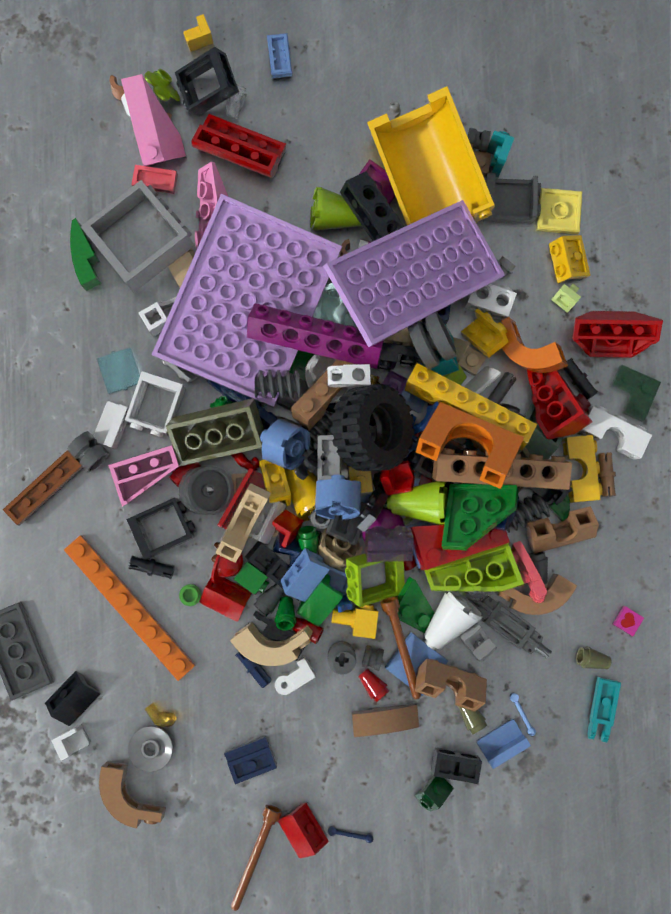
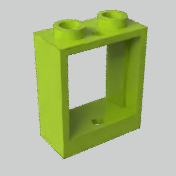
(393, 577)

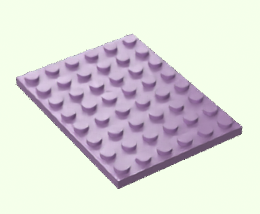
(239, 263)

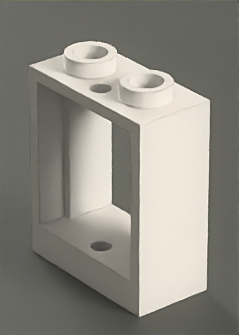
(148, 379)

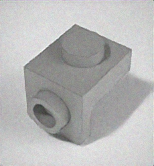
(478, 642)

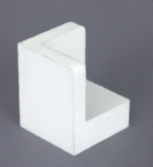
(70, 742)

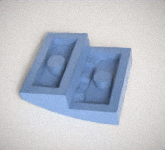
(418, 653)

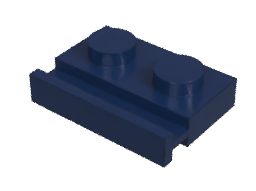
(250, 760)

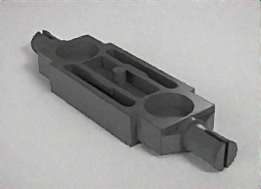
(527, 638)

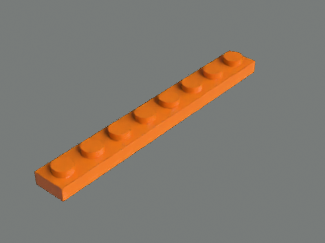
(129, 607)

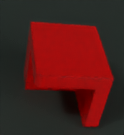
(398, 479)
(288, 525)

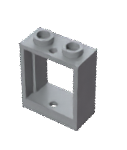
(334, 464)

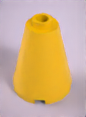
(302, 493)

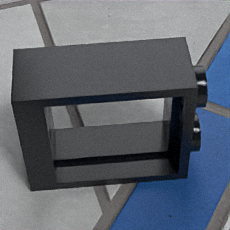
(211, 59)
(141, 537)

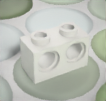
(490, 304)

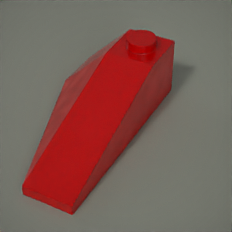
(556, 405)

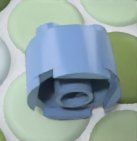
(285, 444)
(338, 497)

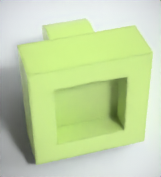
(566, 297)

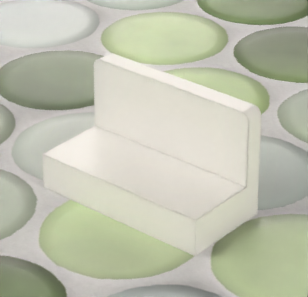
(111, 425)

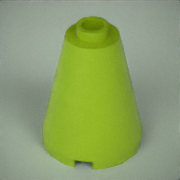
(330, 211)
(424, 502)

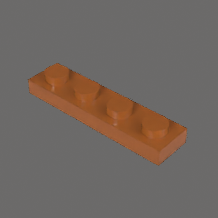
(42, 488)

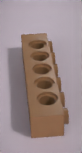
(558, 476)

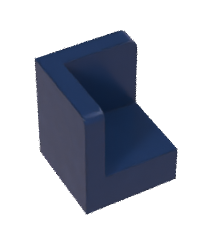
(292, 549)

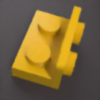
(569, 258)
(485, 334)

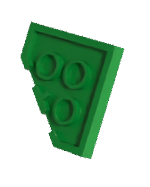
(475, 511)

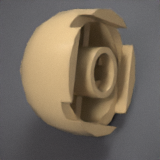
(335, 550)

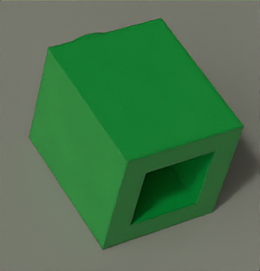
(252, 578)

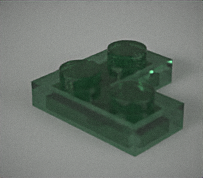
(641, 390)

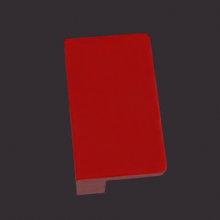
(225, 598)
(303, 831)

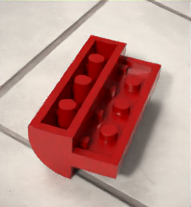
(239, 145)

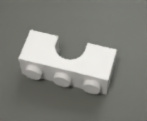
(632, 439)

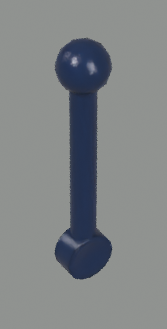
(332, 831)

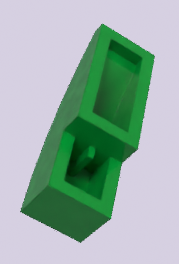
(83, 256)

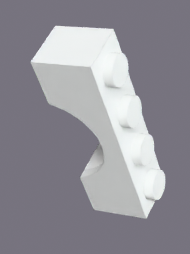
(156, 315)

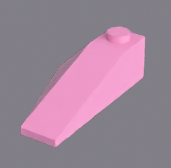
(153, 129)
(208, 190)

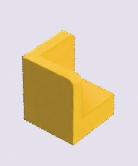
(198, 36)

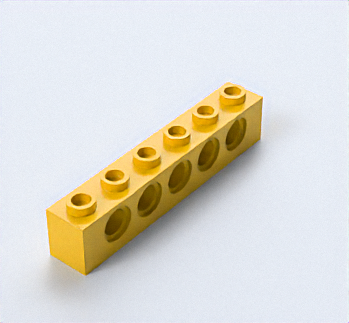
(437, 388)

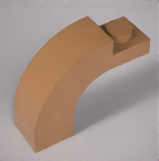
(558, 593)
(119, 802)

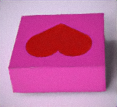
(628, 621)

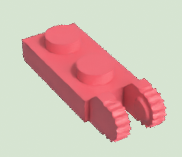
(529, 572)

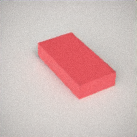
(160, 179)

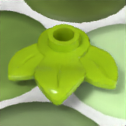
(161, 85)

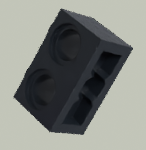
(456, 765)

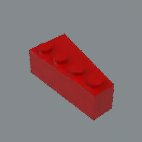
(430, 551)

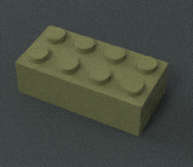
(216, 432)

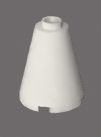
(450, 620)

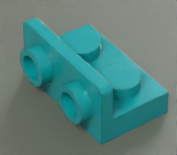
(499, 146)

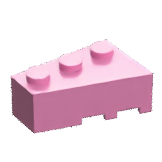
(141, 472)

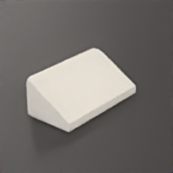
(483, 380)
(263, 528)

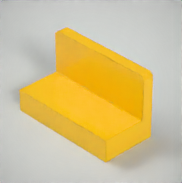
(275, 482)

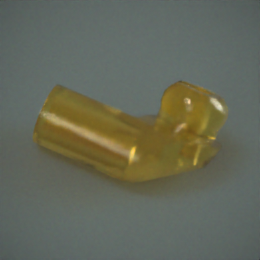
(160, 718)

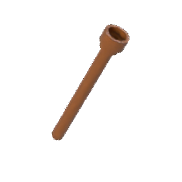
(390, 606)
(271, 816)

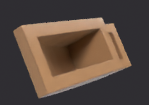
(384, 720)

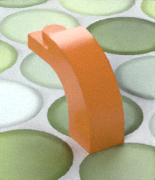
(537, 360)

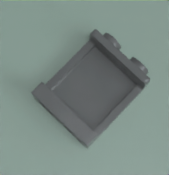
(513, 199)

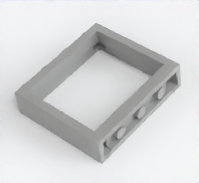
(160, 259)

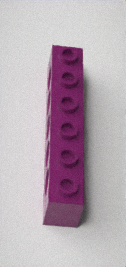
(311, 335)

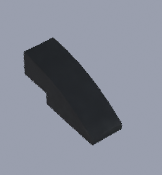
(268, 562)

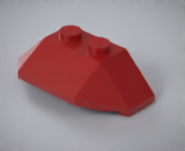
(616, 333)

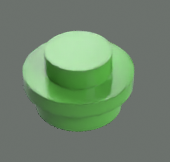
(190, 595)

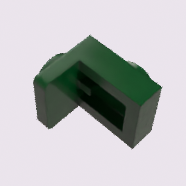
(434, 793)

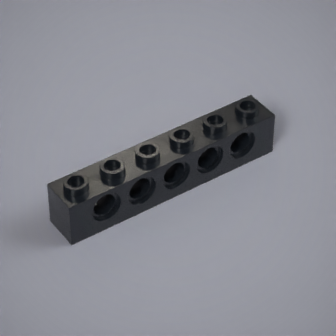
(370, 206)

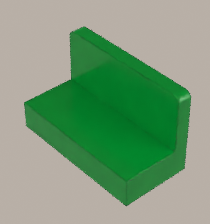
(320, 602)

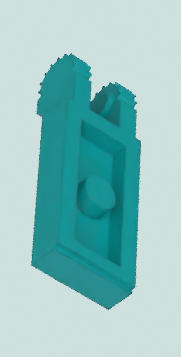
(604, 707)

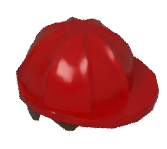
(224, 567)

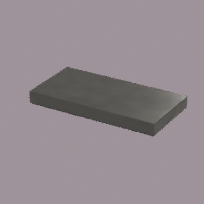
(21, 658)

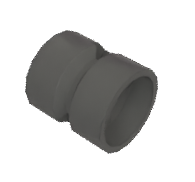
(86, 450)

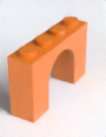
(452, 423)

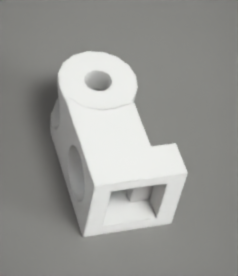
(349, 375)
(296, 678)

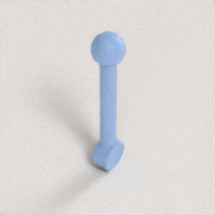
(514, 698)

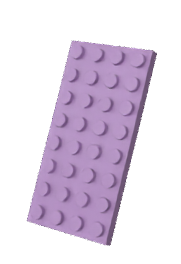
(413, 272)

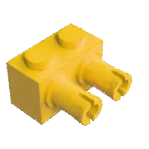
(361, 619)

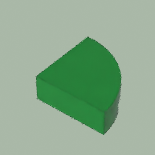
(561, 510)

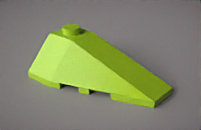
(484, 571)

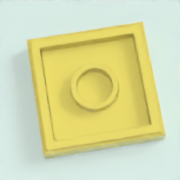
(559, 211)

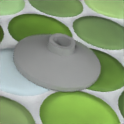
(143, 757)

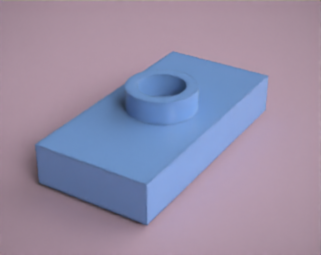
(279, 55)

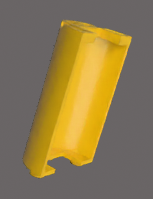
(431, 160)

